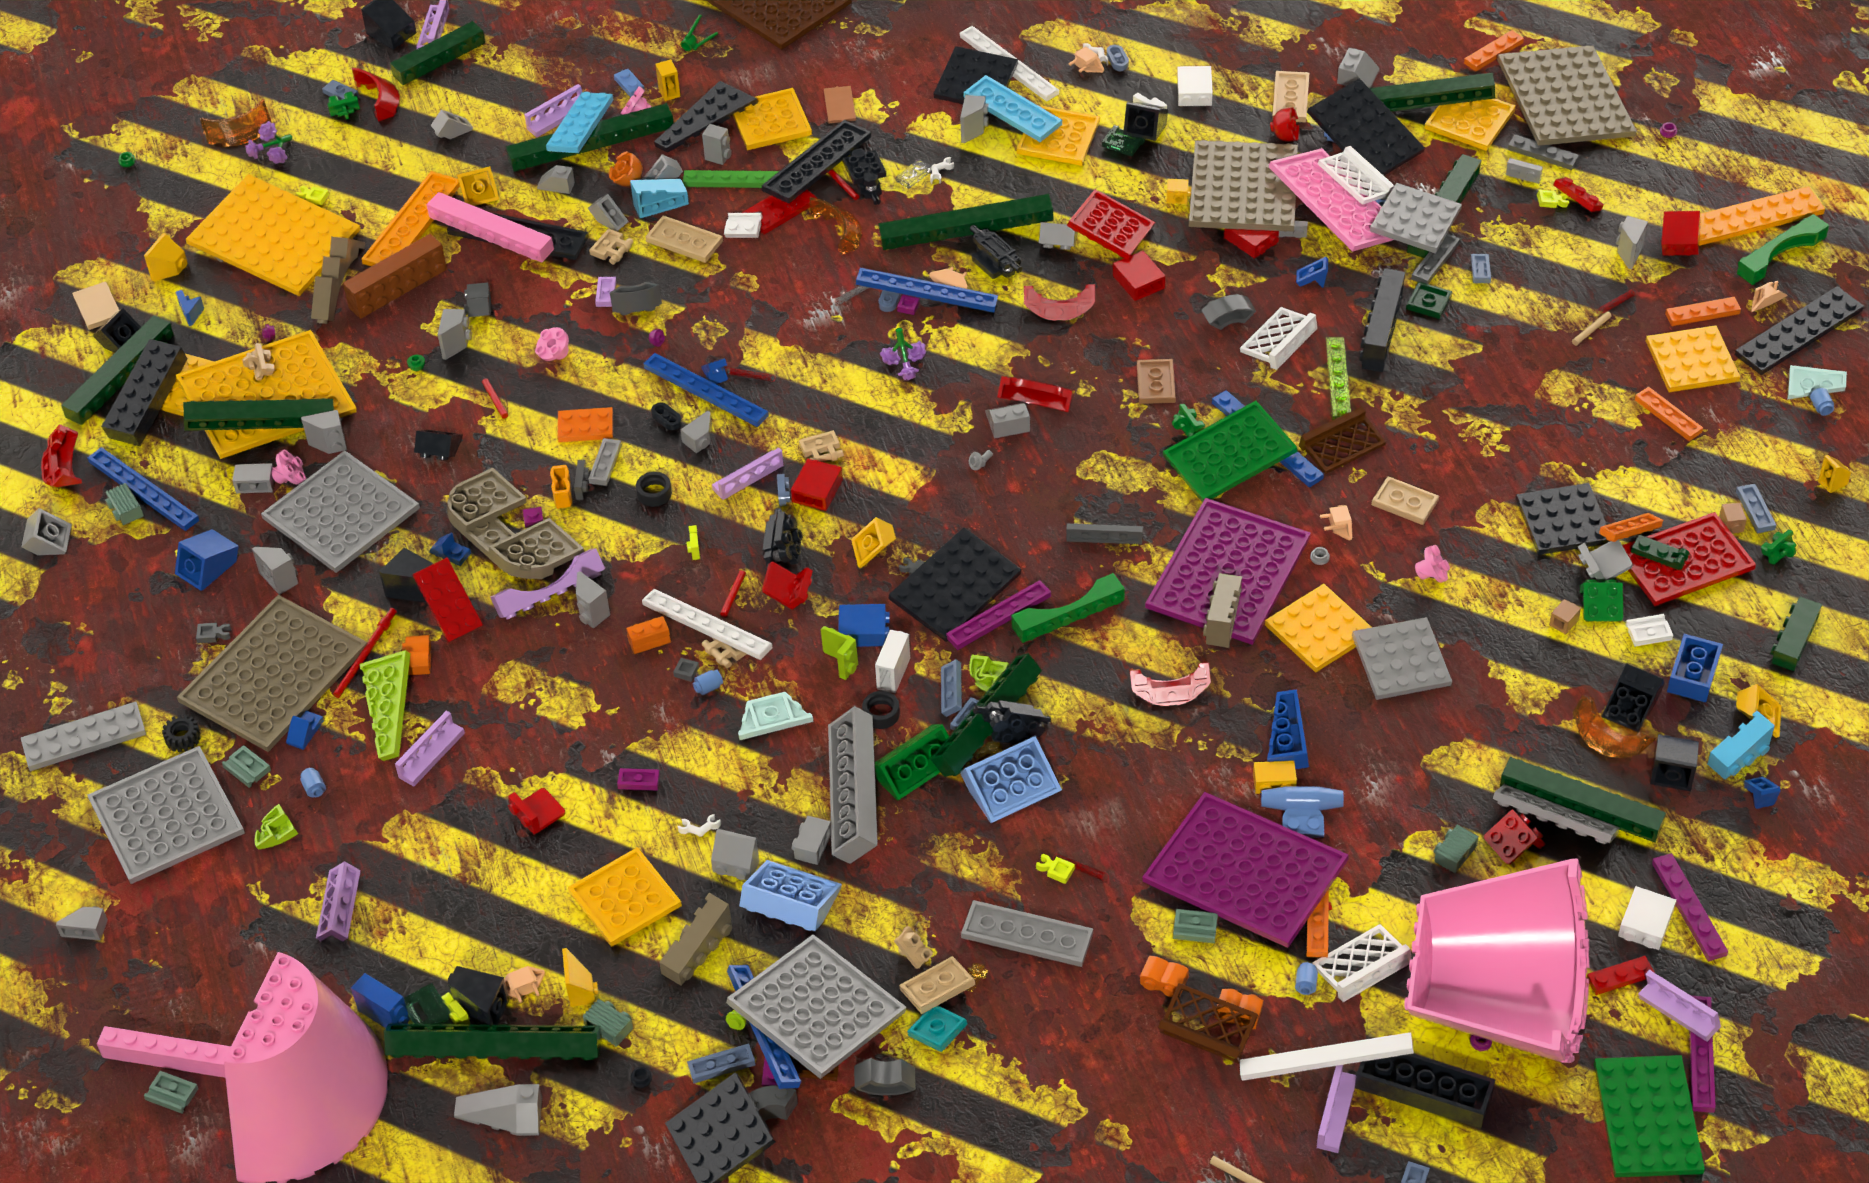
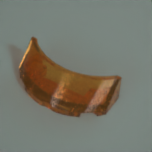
(237, 129)
(851, 227)
(1602, 737)

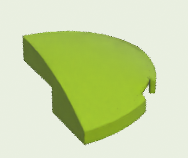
(985, 671)
(275, 829)

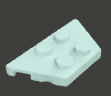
(771, 715)

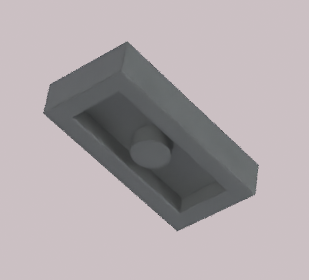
(581, 484)

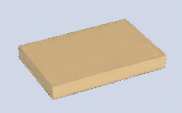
(96, 304)
(1405, 500)
(937, 985)

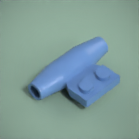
(1303, 806)

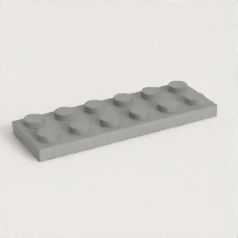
(83, 736)
(1562, 816)
(1027, 933)

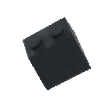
(116, 331)
(437, 443)

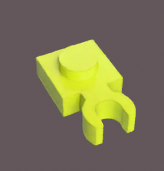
(315, 195)
(1550, 199)
(692, 545)
(1057, 869)
(458, 1014)

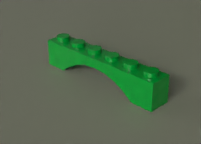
(1806, 233)
(1036, 622)

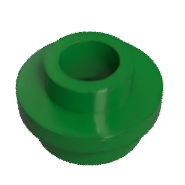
(126, 159)
(416, 362)

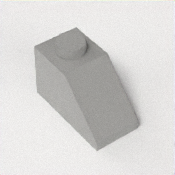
(450, 125)
(664, 169)
(557, 179)
(608, 213)
(698, 432)
(83, 924)

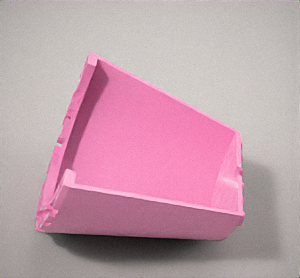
(1506, 960)
(300, 1078)

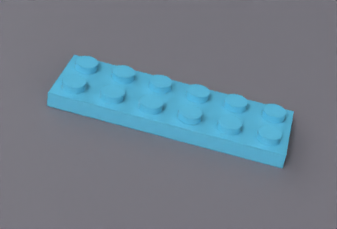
(1015, 109)
(579, 122)

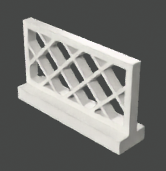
(1361, 170)
(1289, 343)
(1372, 971)

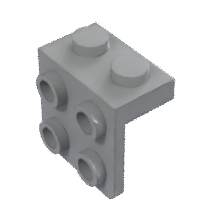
(1605, 561)

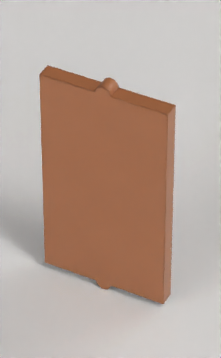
(839, 104)

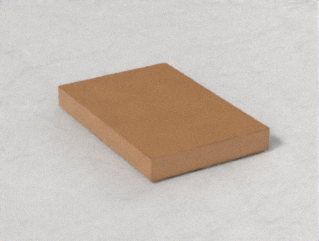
(1156, 381)

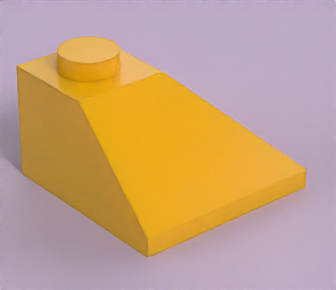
(478, 186)
(165, 258)
(872, 540)
(1757, 699)
(578, 981)

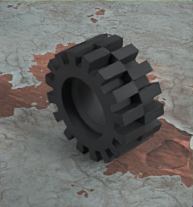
(177, 725)

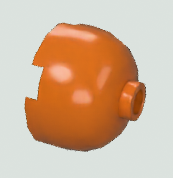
(626, 169)

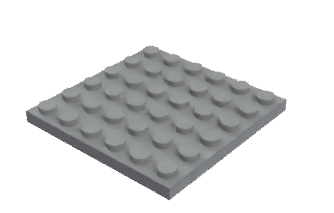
(340, 511)
(165, 814)
(816, 1006)

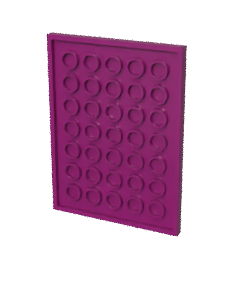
(1232, 544)
(1246, 869)

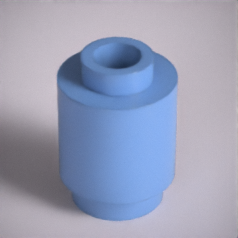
(1822, 401)
(707, 682)
(312, 782)
(1306, 978)

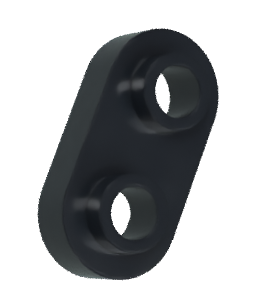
(666, 416)

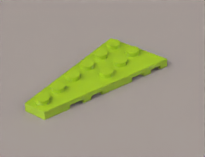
(385, 696)

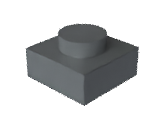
(686, 669)

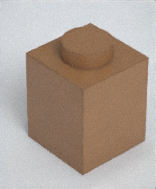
(1733, 517)
(1565, 616)

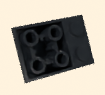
(1633, 698)

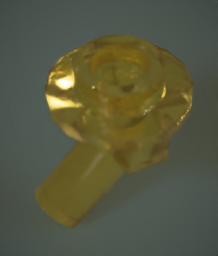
(991, 748)
(977, 971)

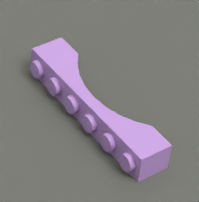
(511, 600)

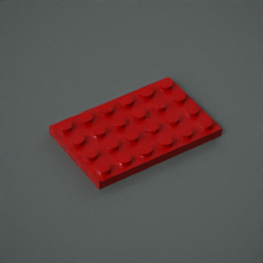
(1712, 559)

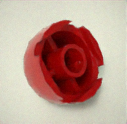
(1285, 125)

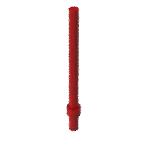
(383, 625)

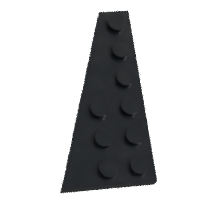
(712, 109)

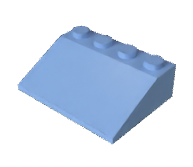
(1011, 780)
(789, 895)

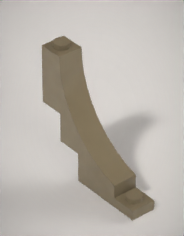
(326, 288)

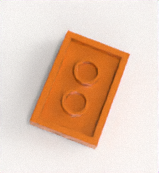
(585, 424)

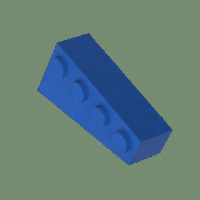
(1287, 735)

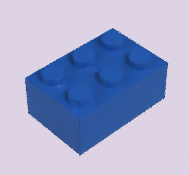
(1694, 668)

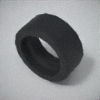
(656, 499)
(886, 698)

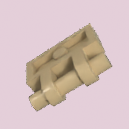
(606, 246)
(821, 443)
(722, 658)

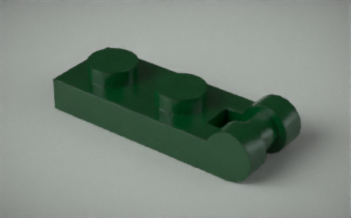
(1660, 552)

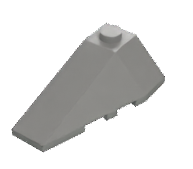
(505, 1108)

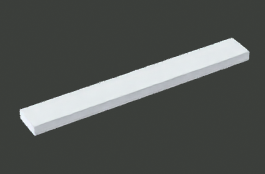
(1022, 73)
(707, 624)
(1326, 1056)

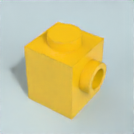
(1178, 191)

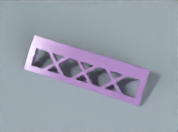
(439, 20)
(555, 115)
(748, 474)
(429, 749)
(338, 902)
(1680, 1006)
(1336, 1110)

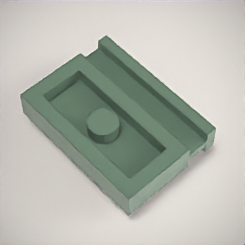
(246, 766)
(1195, 926)
(171, 1092)

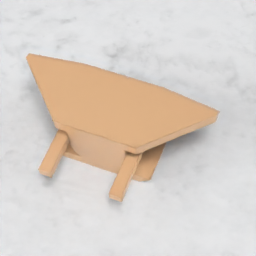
(1087, 61)
(949, 277)
(1766, 295)
(1340, 521)
(523, 982)

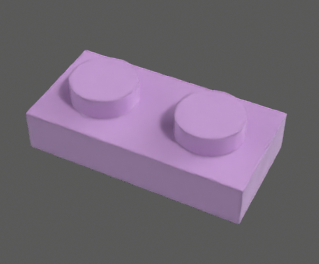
(604, 287)

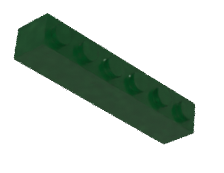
(437, 53)

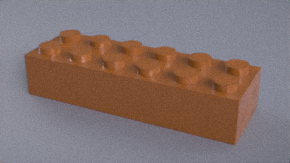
(395, 276)

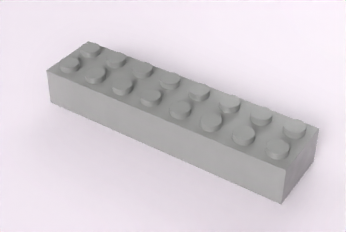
(852, 785)

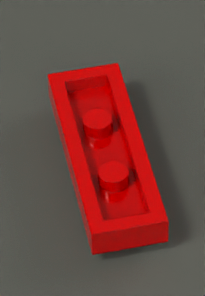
(1578, 194)
(1619, 975)

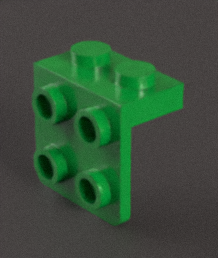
(1602, 600)

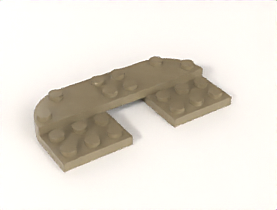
(527, 554)

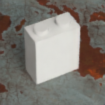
(1194, 86)
(892, 661)
(1647, 918)

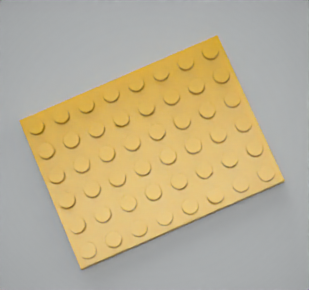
(271, 234)
(298, 374)

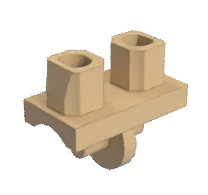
(256, 362)
(912, 947)

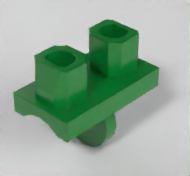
(344, 106)
(1186, 420)
(1782, 546)

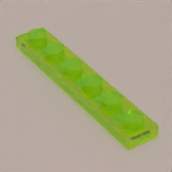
(1337, 376)

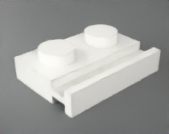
(743, 225)
(1649, 630)

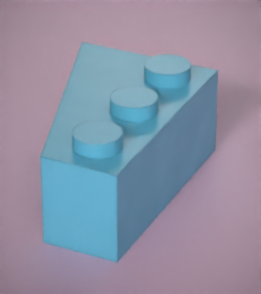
(658, 195)
(1742, 748)

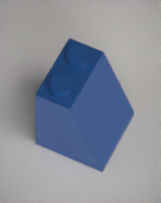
(204, 558)

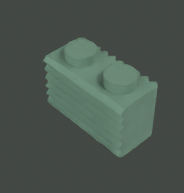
(124, 504)
(1456, 848)
(612, 1023)

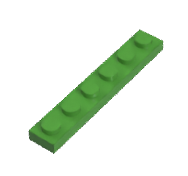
(736, 179)

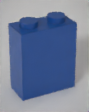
(864, 623)
(379, 1002)

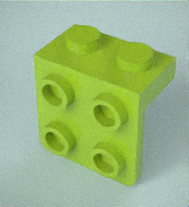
(841, 647)

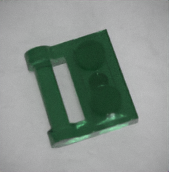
(1121, 143)
(431, 1004)

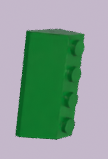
(910, 763)

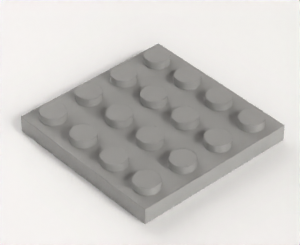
(1415, 218)
(1401, 658)

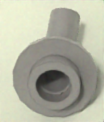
(977, 461)

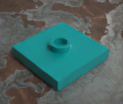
(937, 1028)

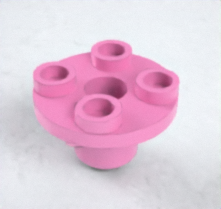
(636, 102)
(552, 344)
(288, 468)
(1433, 565)

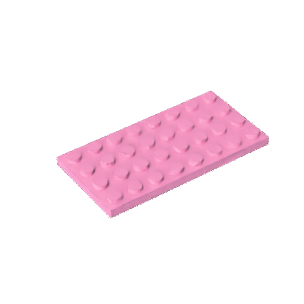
(1329, 200)

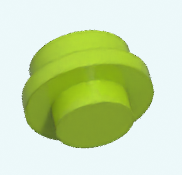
(735, 1020)

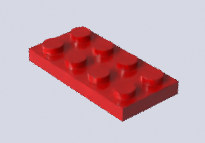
(777, 212)
(447, 600)

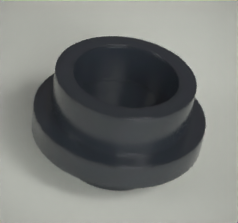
(641, 1077)

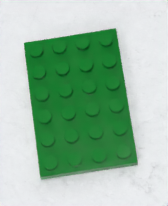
(1230, 451)
(1648, 1116)

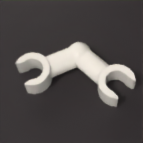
(1100, 51)
(946, 164)
(699, 831)

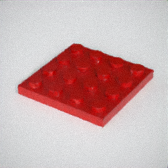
(1111, 224)

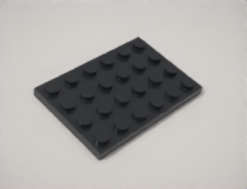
(1362, 121)
(954, 583)

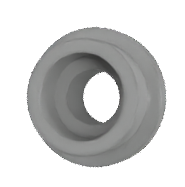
(1319, 556)

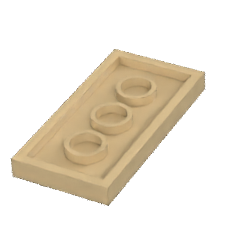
(1291, 91)
(684, 239)

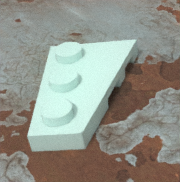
(1806, 379)

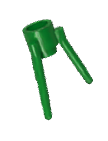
(689, 41)

